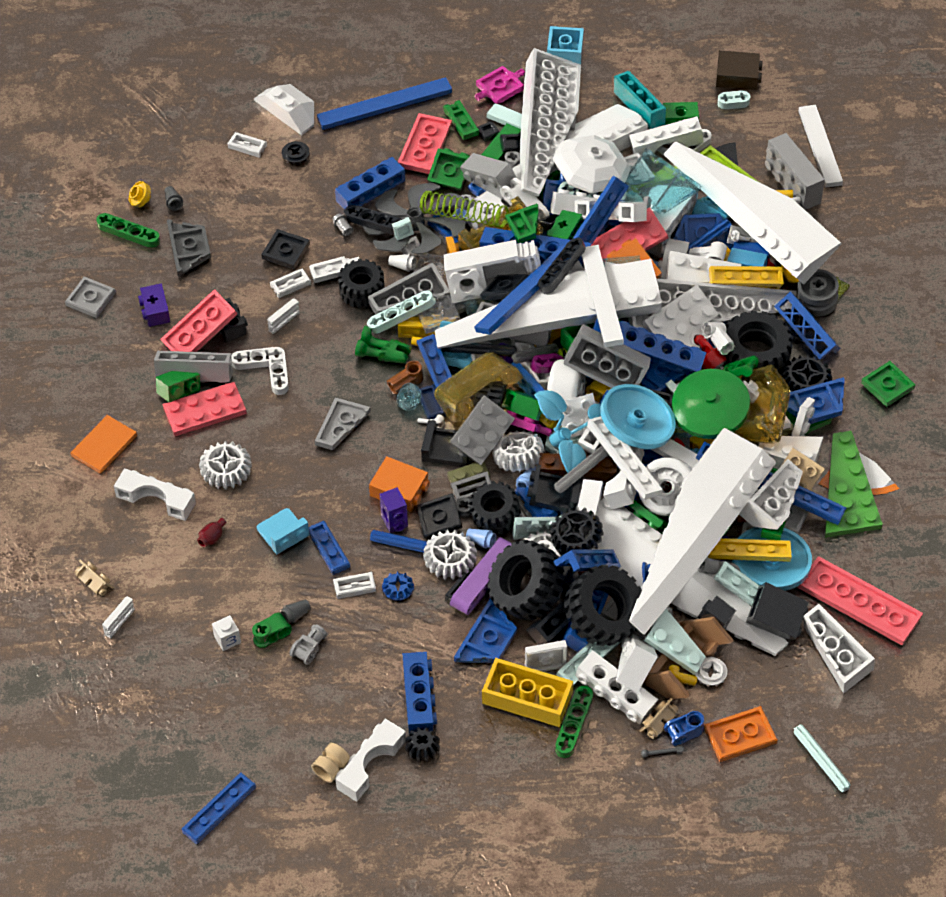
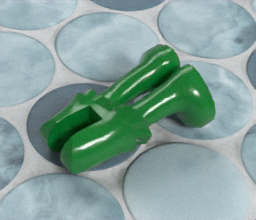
(390, 350)

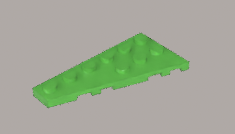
(850, 489)

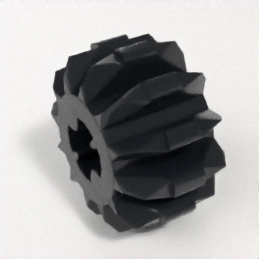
(422, 744)

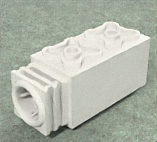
(474, 269)

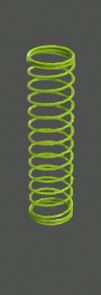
(498, 213)

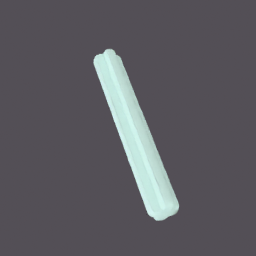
(822, 758)

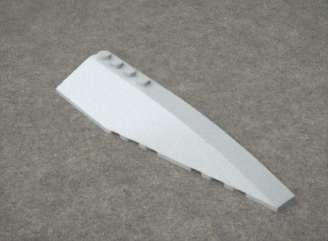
(547, 114)
(611, 124)
(762, 212)
(570, 304)
(702, 514)
(637, 543)

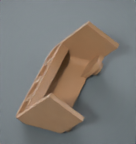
(707, 635)

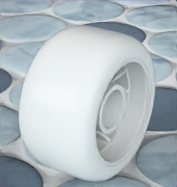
(566, 381)
(666, 470)

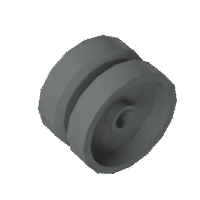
(819, 293)

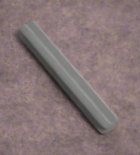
(581, 469)

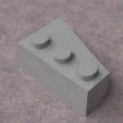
(488, 173)

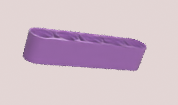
(477, 582)

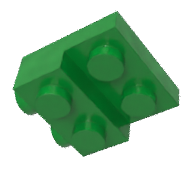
(447, 170)

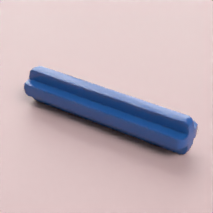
(712, 234)
(398, 541)

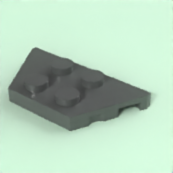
(188, 245)

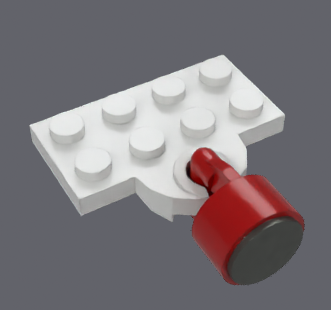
(683, 322)

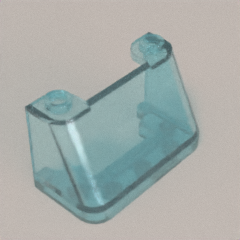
(660, 181)

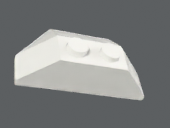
(289, 106)

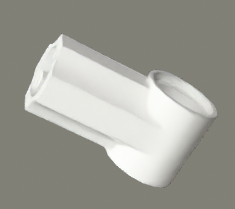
(715, 251)
(717, 334)

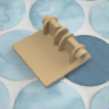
(811, 470)

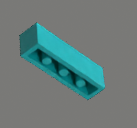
(639, 99)

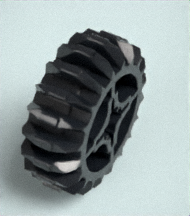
(805, 372)
(581, 522)

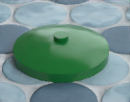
(710, 402)

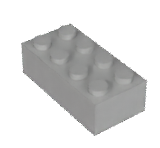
(794, 171)
(605, 364)

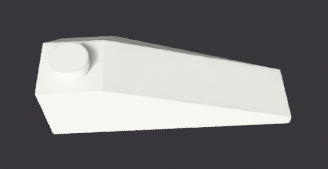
(774, 499)

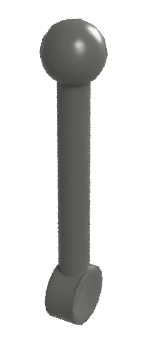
(679, 750)

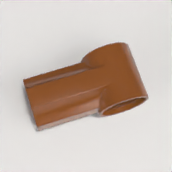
(411, 374)

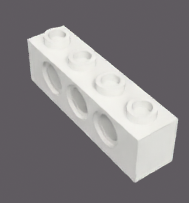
(595, 664)

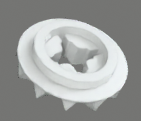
(719, 671)

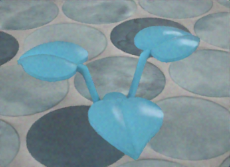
(552, 407)

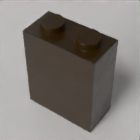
(738, 70)

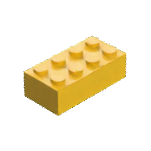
(527, 692)

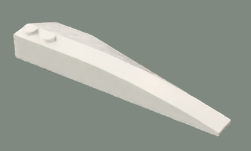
(726, 299)

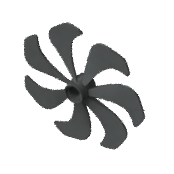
(430, 240)

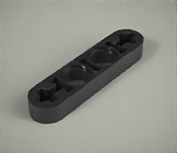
(356, 215)
(572, 250)

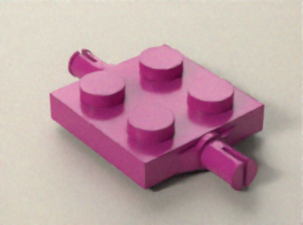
(500, 85)
(529, 424)

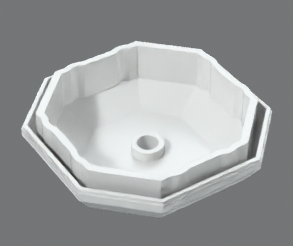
(590, 163)

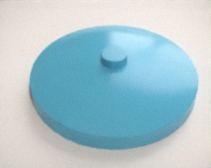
(637, 416)
(778, 573)

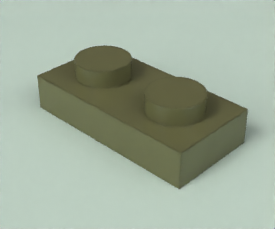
(467, 471)

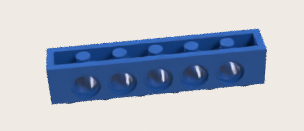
(545, 244)
(658, 341)

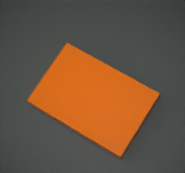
(103, 444)
(740, 734)

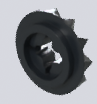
(294, 147)

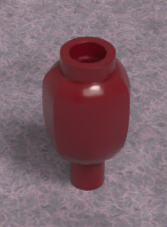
(211, 533)

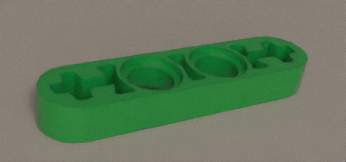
(126, 233)
(577, 722)

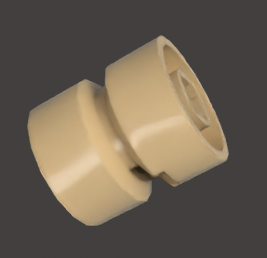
(331, 762)

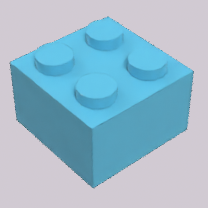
(566, 43)

